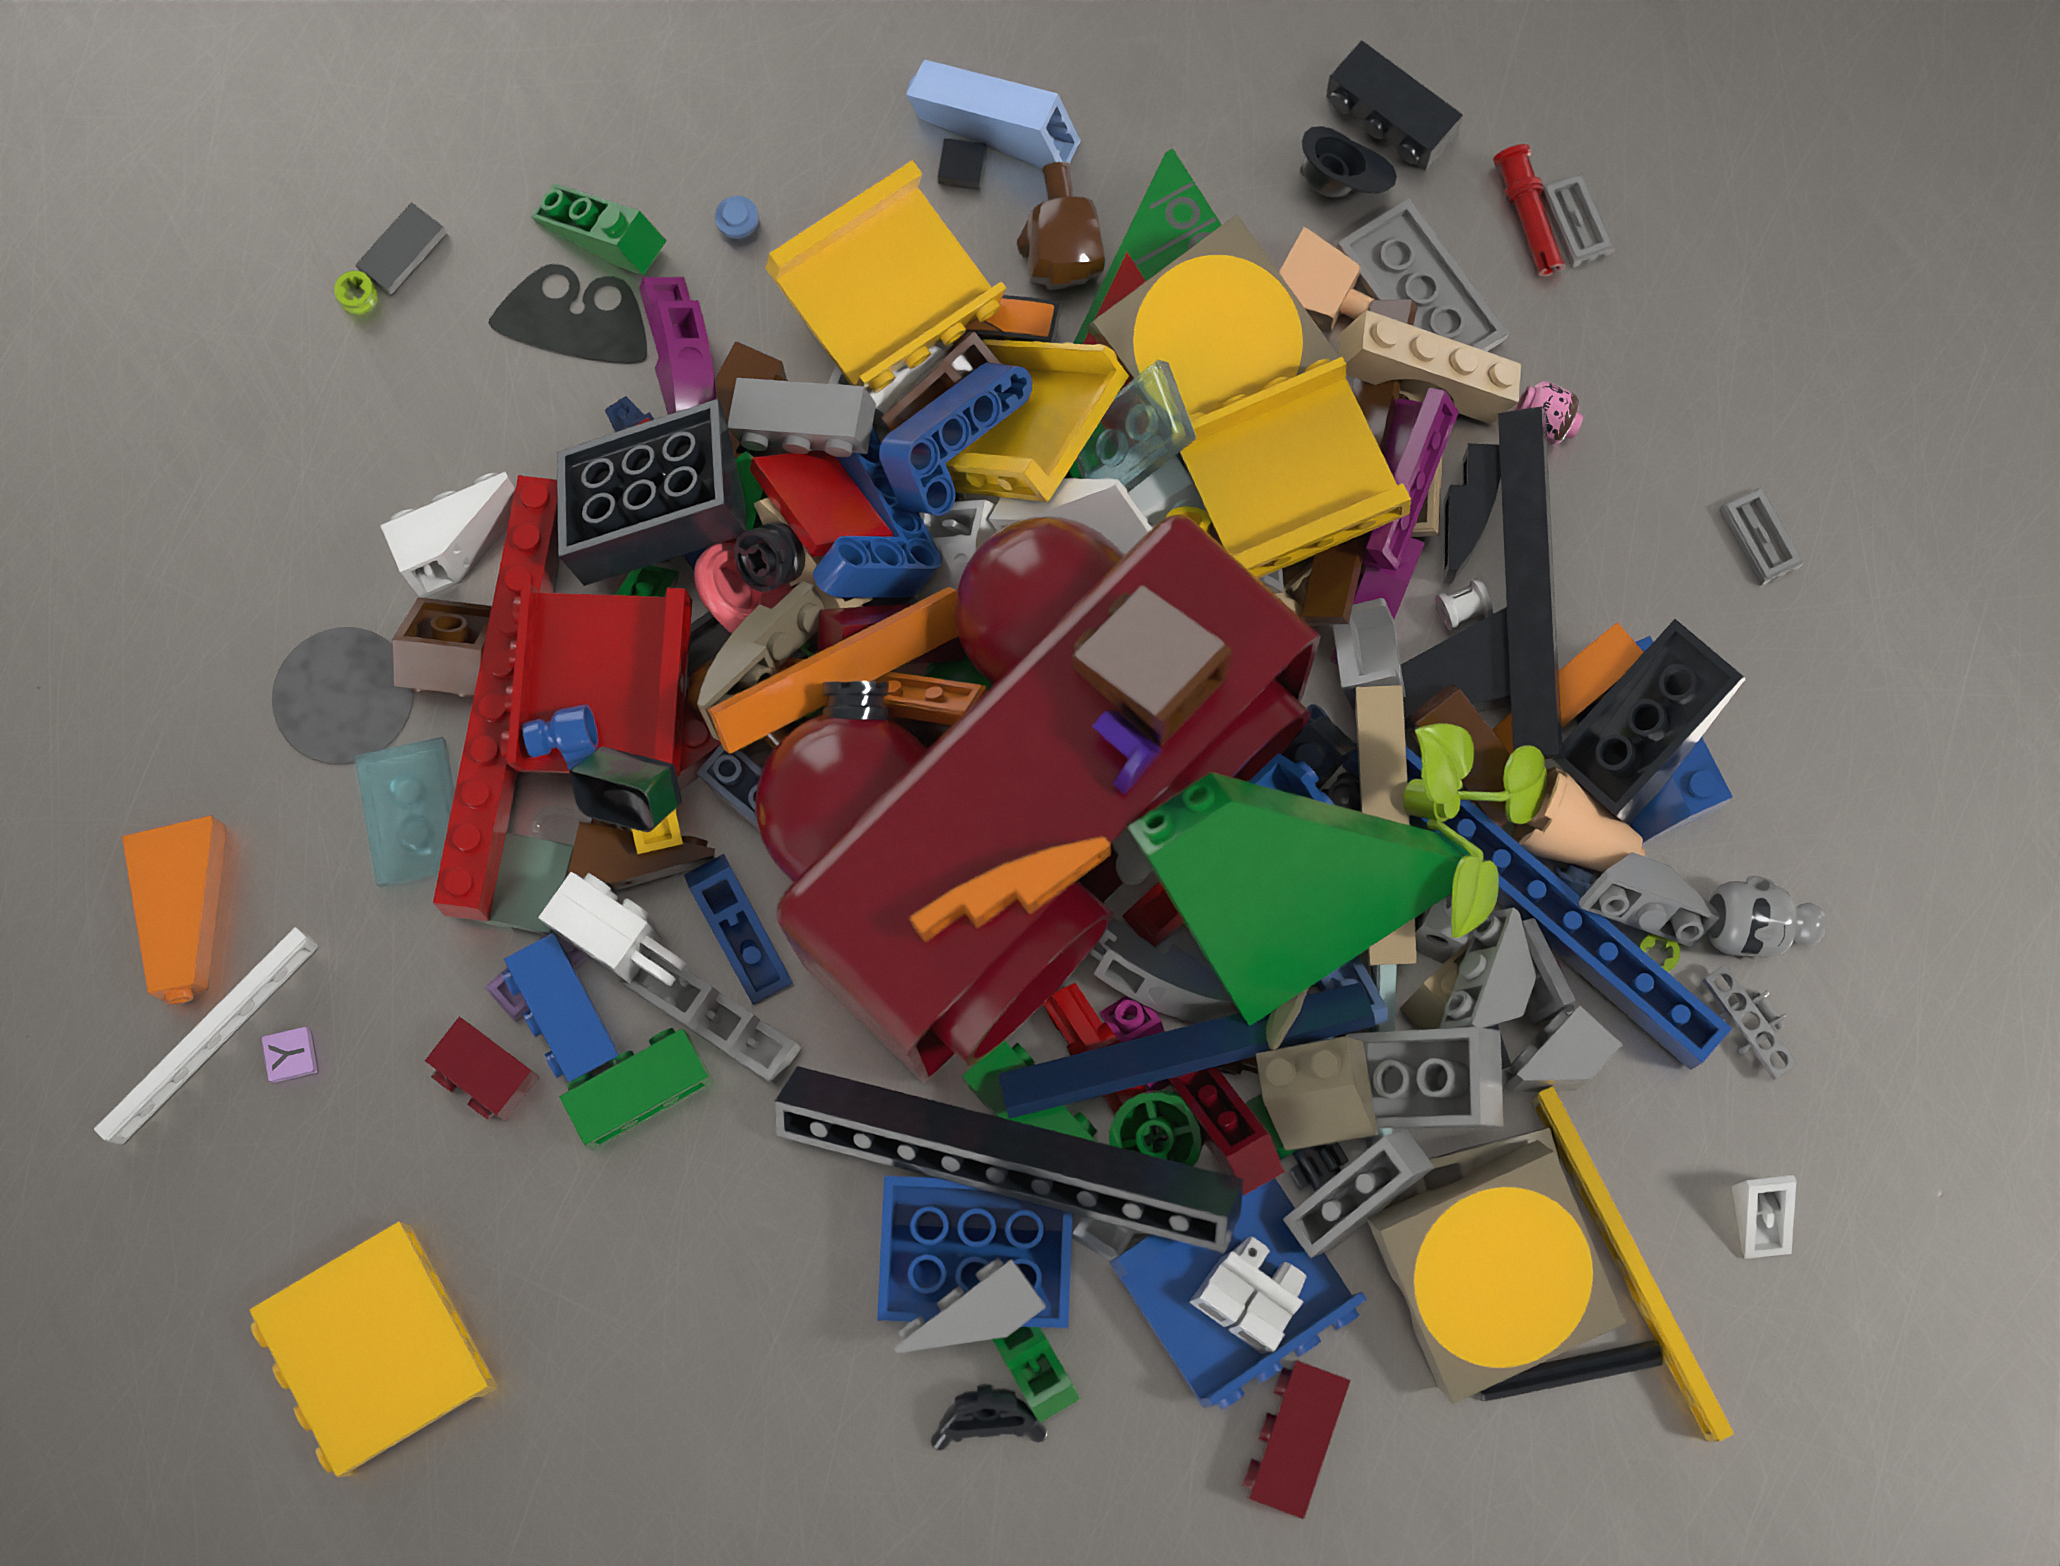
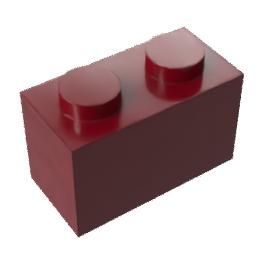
(481, 1069)

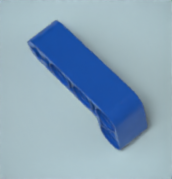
(921, 446)

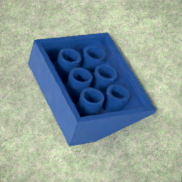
(947, 1232)

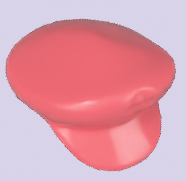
(725, 591)

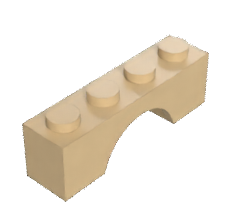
(1388, 350)

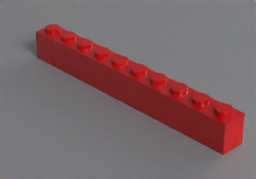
(484, 778)

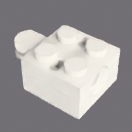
(606, 931)

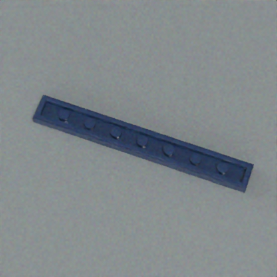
(1177, 1052)

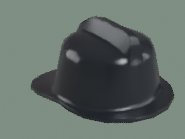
(1341, 166)

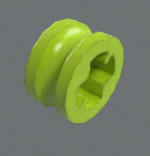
(351, 279)
(1671, 946)

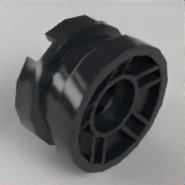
(769, 556)
(856, 700)

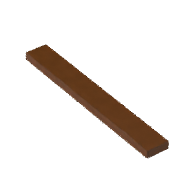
(1337, 569)

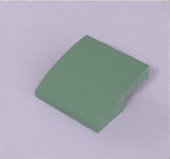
(527, 881)

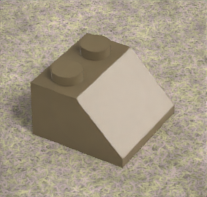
(1318, 1092)

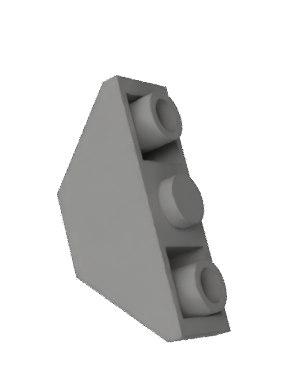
(1651, 899)
(1493, 975)

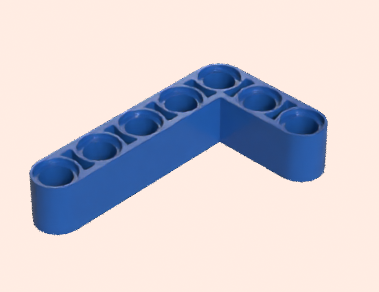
(875, 563)

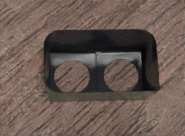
(625, 788)

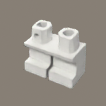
(1248, 1298)

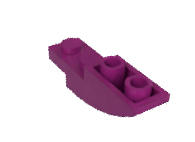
(680, 341)

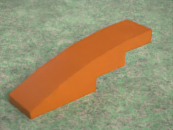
(1586, 678)
(1029, 880)

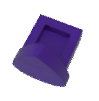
(1131, 743)

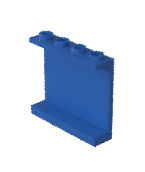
(1212, 1360)

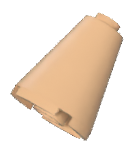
(1576, 828)

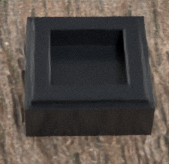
(962, 163)

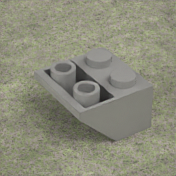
(1568, 1058)

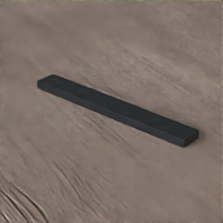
(1530, 581)

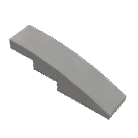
(717, 1020)

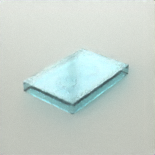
(1139, 430)
(406, 808)

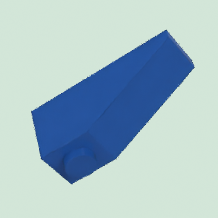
(737, 928)

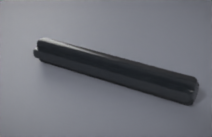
(1578, 1369)

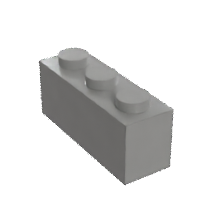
(801, 416)
(1358, 1192)

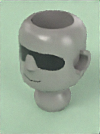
(1762, 919)

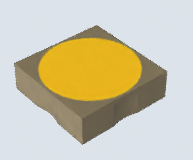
(1217, 320)
(1497, 1271)

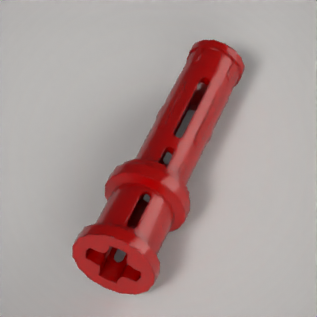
(1524, 192)

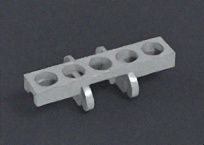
(1764, 1028)

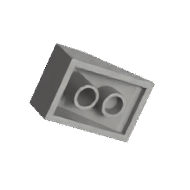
(1435, 1077)

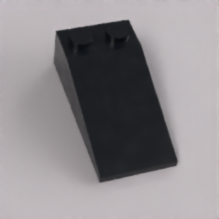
(1649, 721)

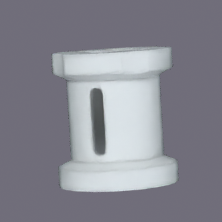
(1464, 604)

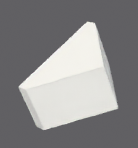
(1765, 1215)

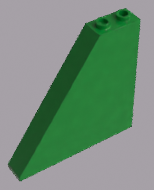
(1287, 882)

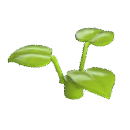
(1446, 760)

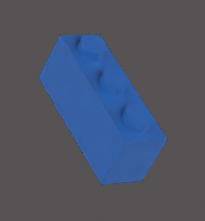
(559, 1008)

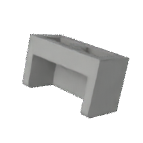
(1368, 649)

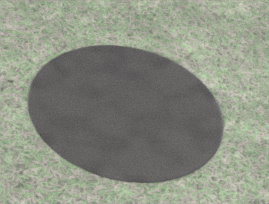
(340, 695)

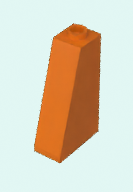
(175, 903)

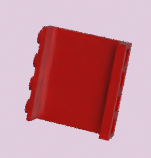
(602, 652)

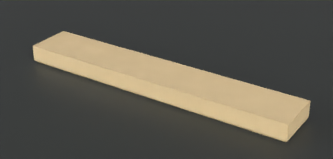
(1382, 789)

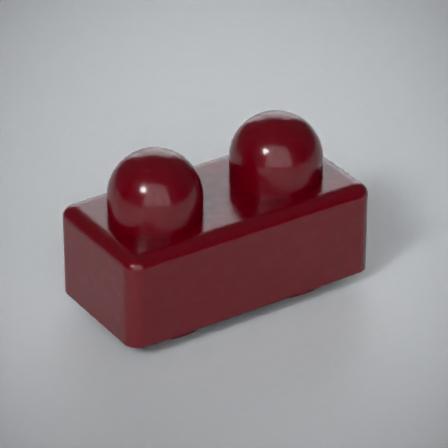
(887, 827)

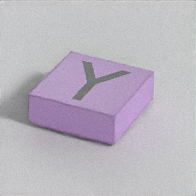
(289, 1054)

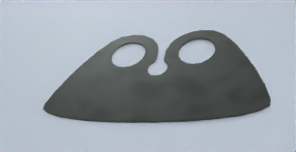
(550, 325)

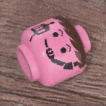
(1560, 409)

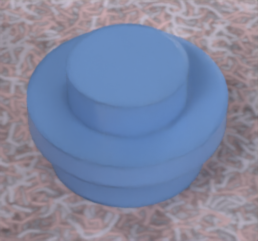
(736, 217)

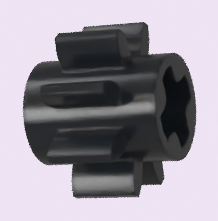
(1317, 1165)

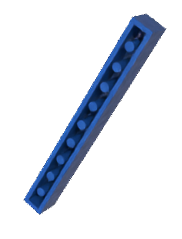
(1585, 938)

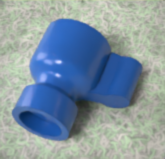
(569, 730)

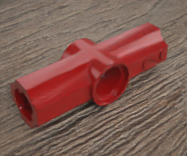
(1085, 1032)

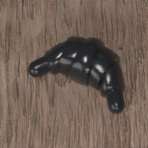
(987, 1414)

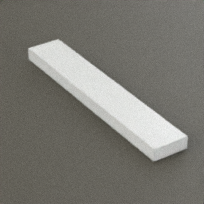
(206, 1037)

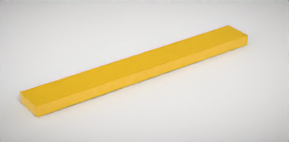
(1632, 1267)

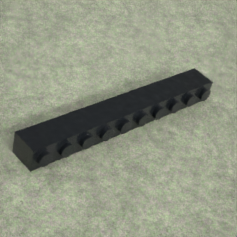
(1010, 1158)

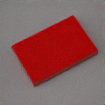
(817, 498)

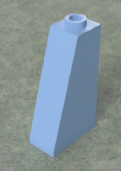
(995, 111)

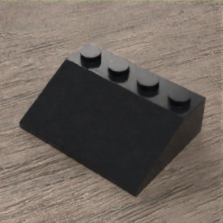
(648, 494)

